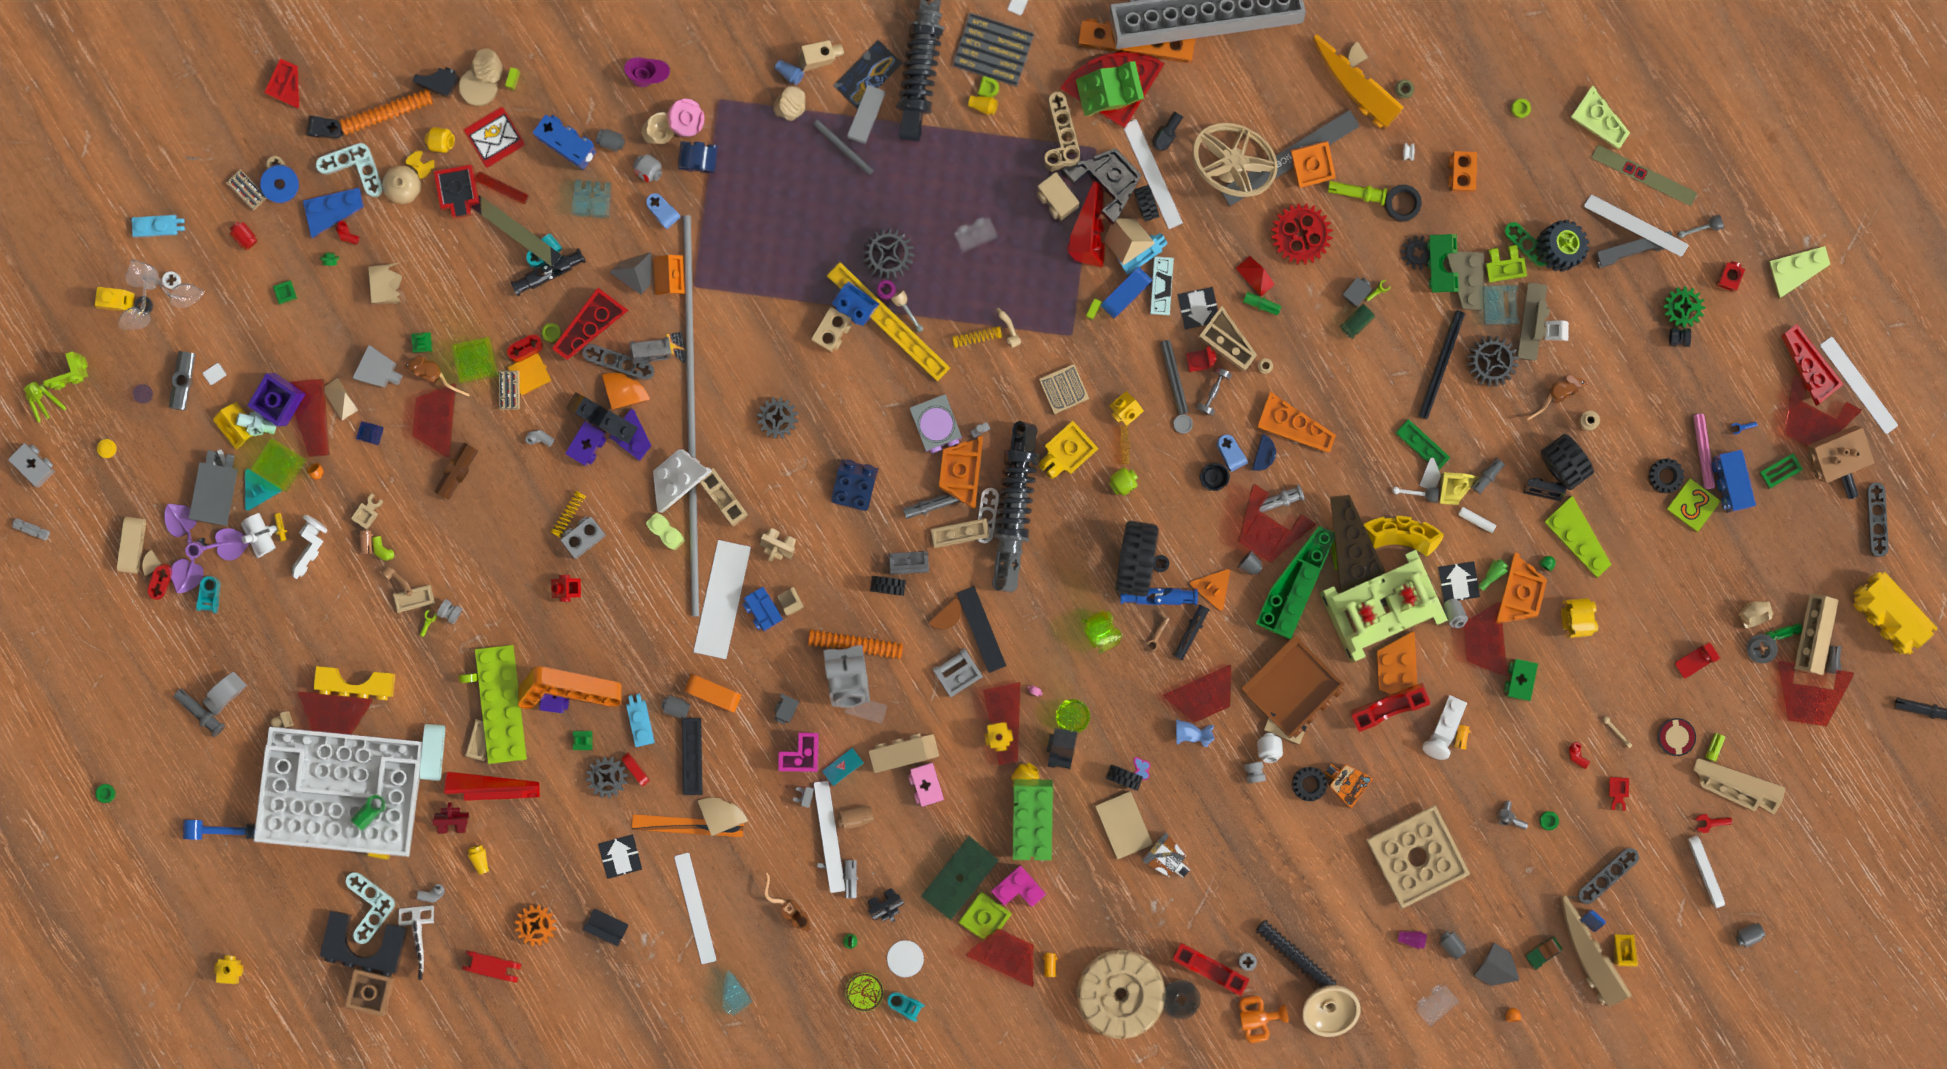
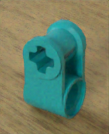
(549, 240)
(208, 596)
(906, 1005)

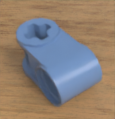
(664, 212)
(1233, 457)

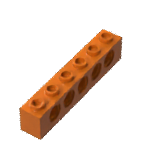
(1107, 43)

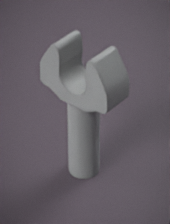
(980, 429)

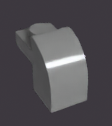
(223, 693)

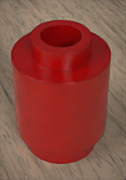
(243, 235)

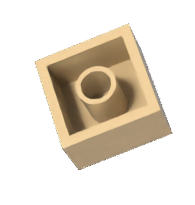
(1058, 197)

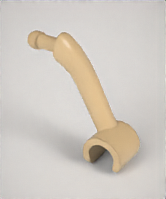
(1014, 339)

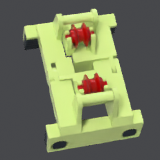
(1367, 612)

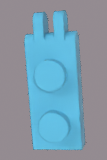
(156, 226)
(1145, 256)
(640, 721)

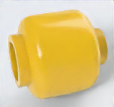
(439, 140)
(1025, 771)

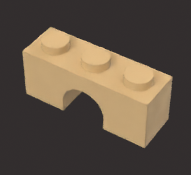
(724, 498)

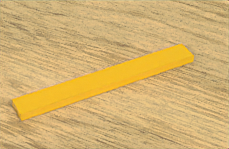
(895, 327)

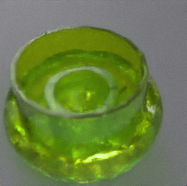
(1073, 715)

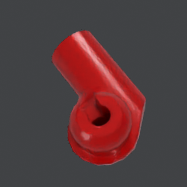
(345, 235)
(1575, 755)

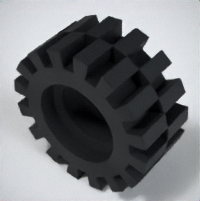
(1146, 203)
(1677, 475)
(887, 585)
(1301, 775)
(1124, 777)

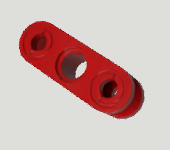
(491, 966)

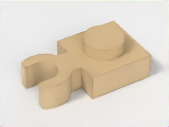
(365, 514)

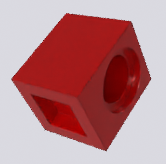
(1724, 282)

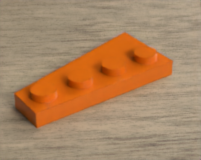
(1288, 422)

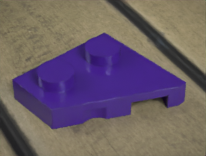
(639, 443)

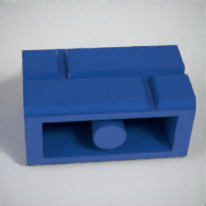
(763, 609)

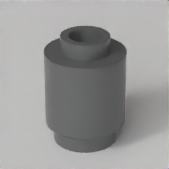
(610, 140)
(675, 706)
(1750, 935)
(1452, 944)

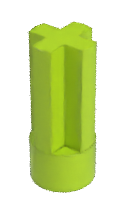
(1715, 747)

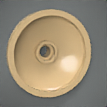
(1333, 1018)

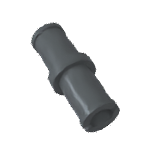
(1487, 476)

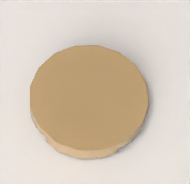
(477, 92)

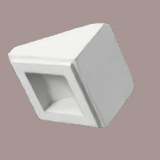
(1556, 330)

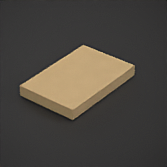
(1124, 825)

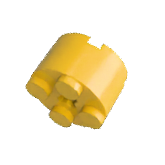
(1579, 617)

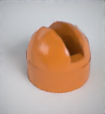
(315, 471)
(1513, 1015)

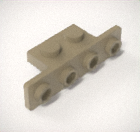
(1533, 321)

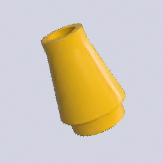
(986, 105)
(478, 858)

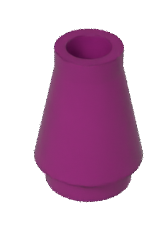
(886, 284)
(1415, 939)

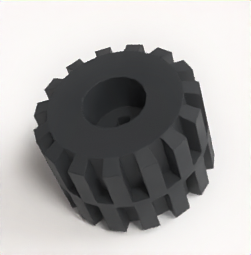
(1567, 461)

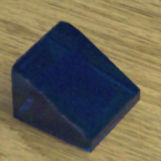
(370, 433)

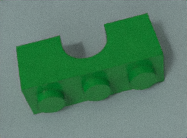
(1439, 248)

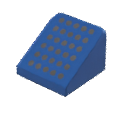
(1593, 920)

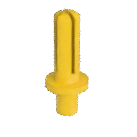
(279, 523)

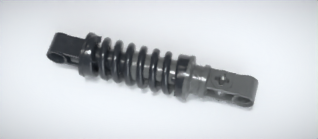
(919, 67)
(1014, 505)

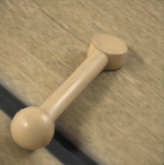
(1606, 720)

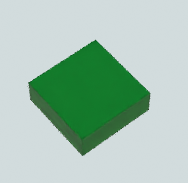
(285, 292)

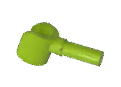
(1377, 291)
(427, 623)

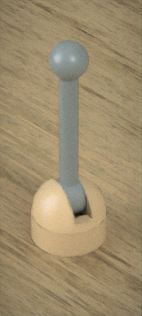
(900, 299)

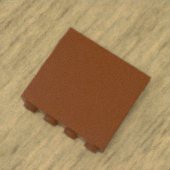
(1293, 687)

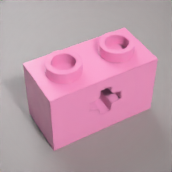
(926, 773)

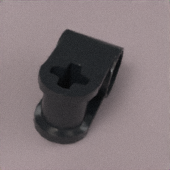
(321, 127)

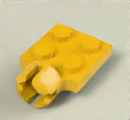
(1067, 451)

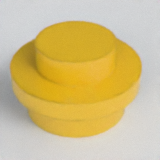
(106, 448)

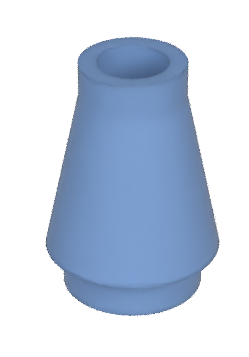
(790, 72)

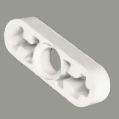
(994, 502)

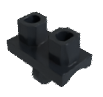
(886, 909)

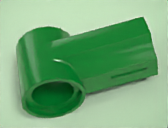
(367, 813)

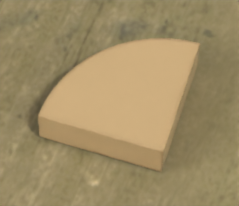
(1356, 55)
(150, 563)

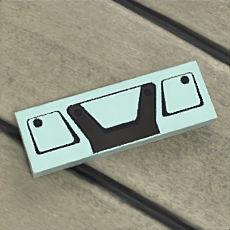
(1162, 286)

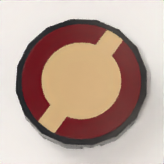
(1676, 737)

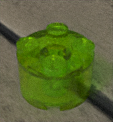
(1102, 631)

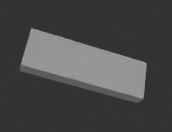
(866, 114)

